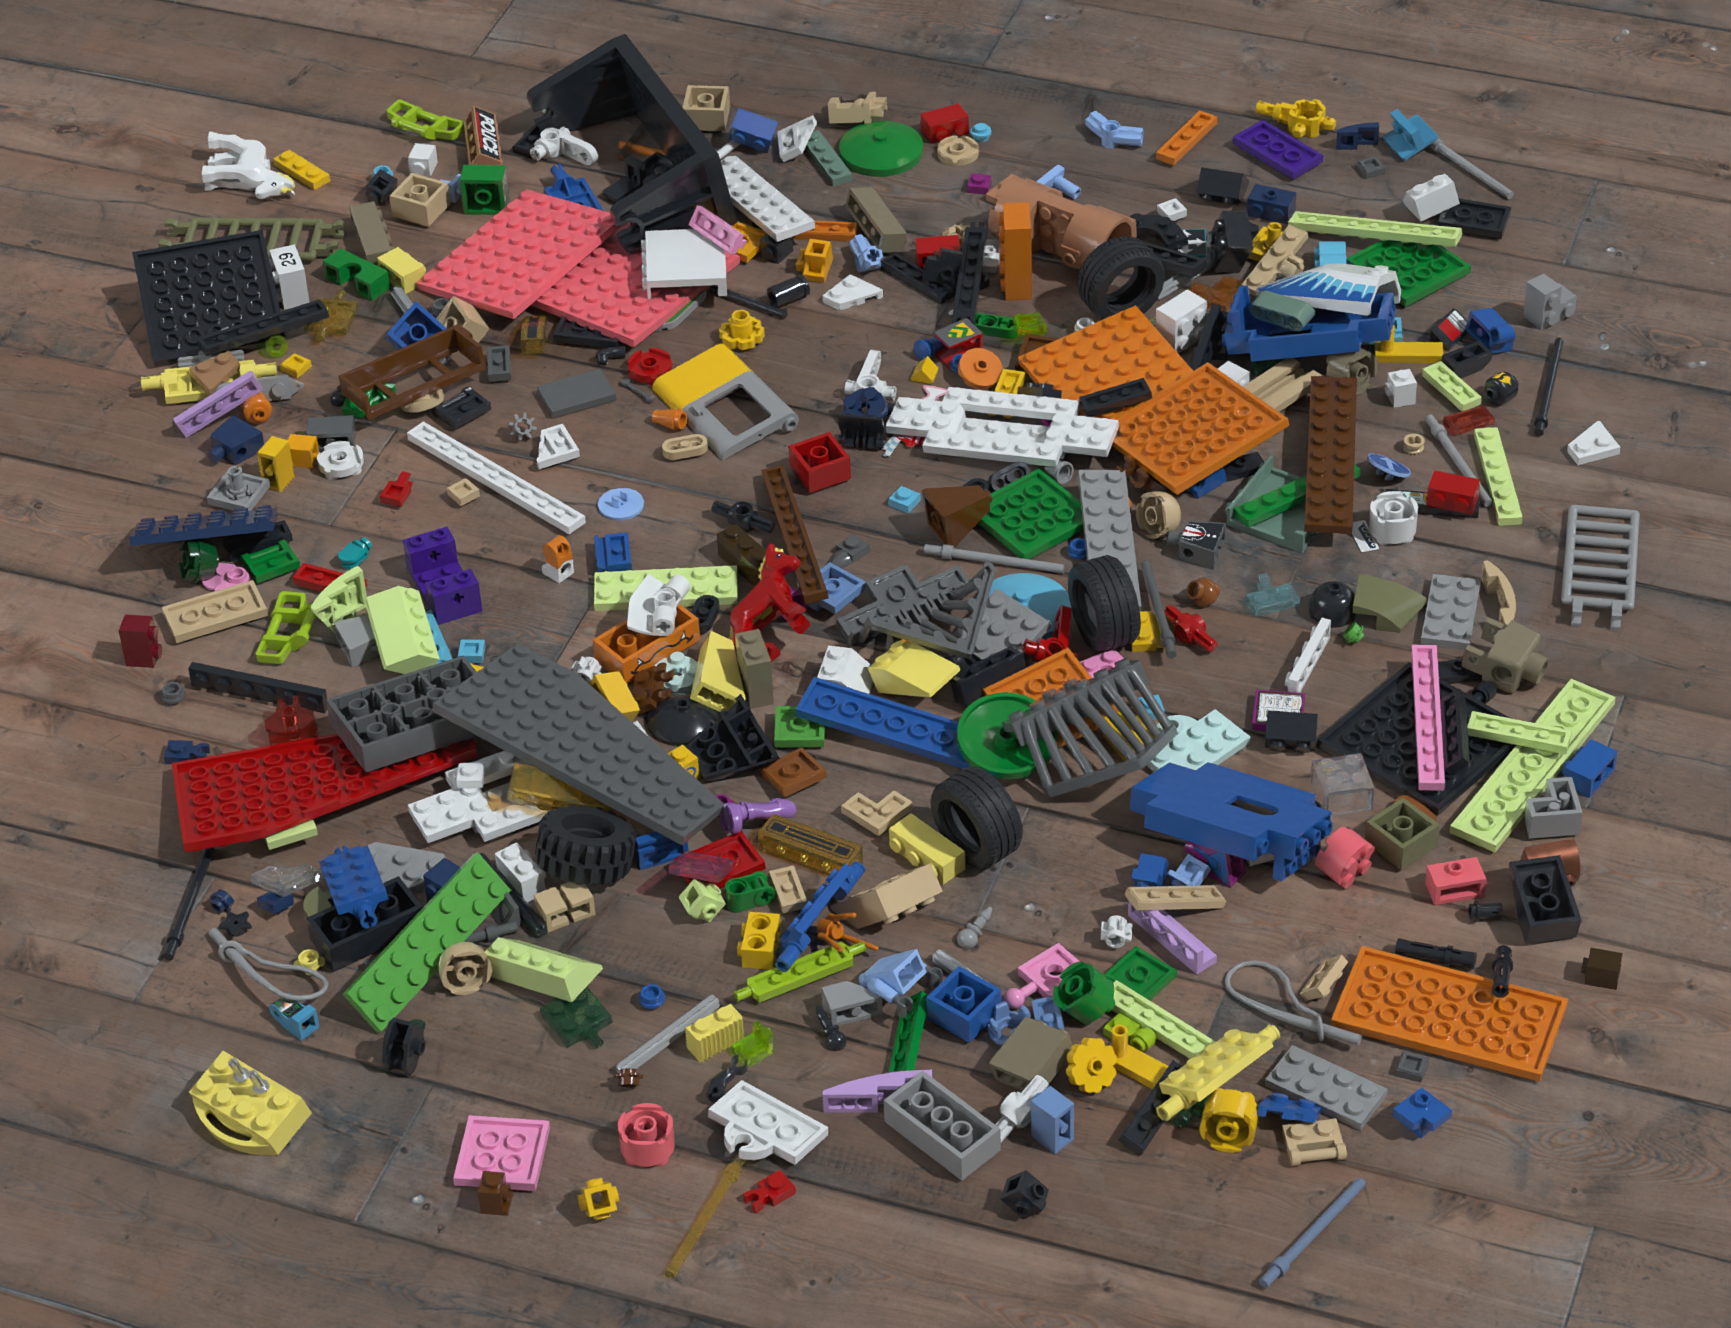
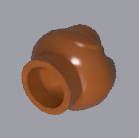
(1203, 591)

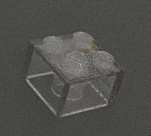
(1342, 784)

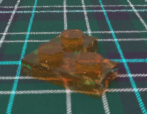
(1220, 295)

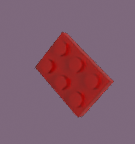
(737, 849)

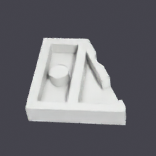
(850, 292)

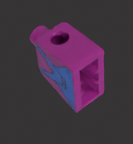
(1224, 867)

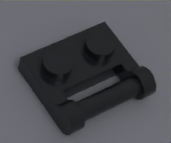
(462, 408)

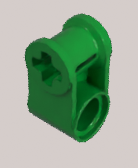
(746, 892)

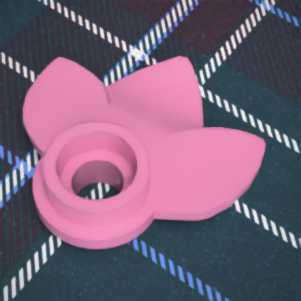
(227, 576)

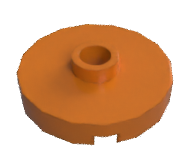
(979, 377)

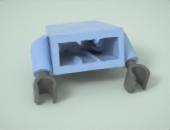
(896, 975)

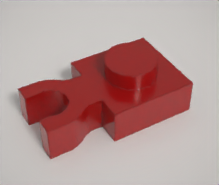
(770, 1189)

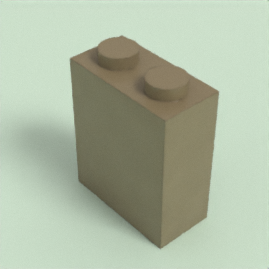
(754, 668)
(1030, 1052)

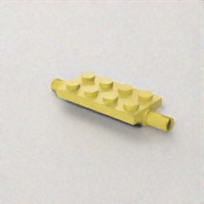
(182, 387)
(1213, 1068)

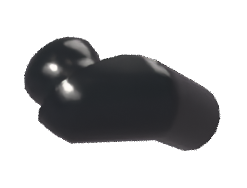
(610, 352)

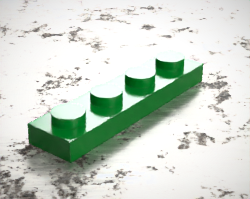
(909, 1036)

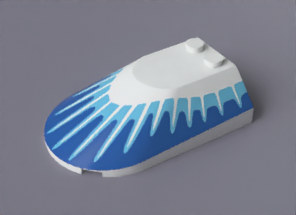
(1338, 287)

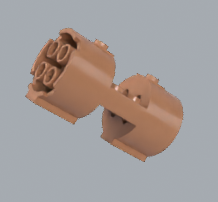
(1059, 223)

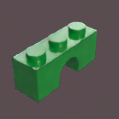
(369, 279)

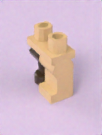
(855, 111)

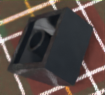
(1222, 185)

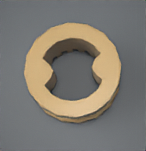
(1413, 444)

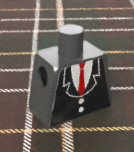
(1199, 542)

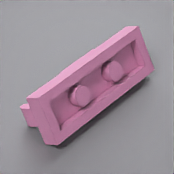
(717, 230)

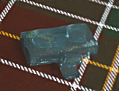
(1270, 598)

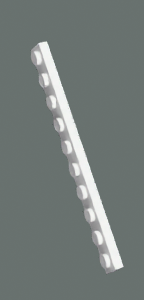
(496, 478)

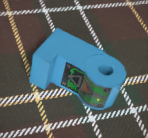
(292, 1014)

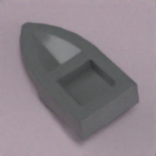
(849, 551)

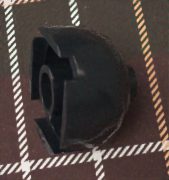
(1333, 602)

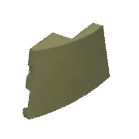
(1389, 601)

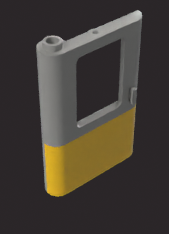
(707, 380)

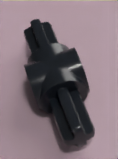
(743, 515)

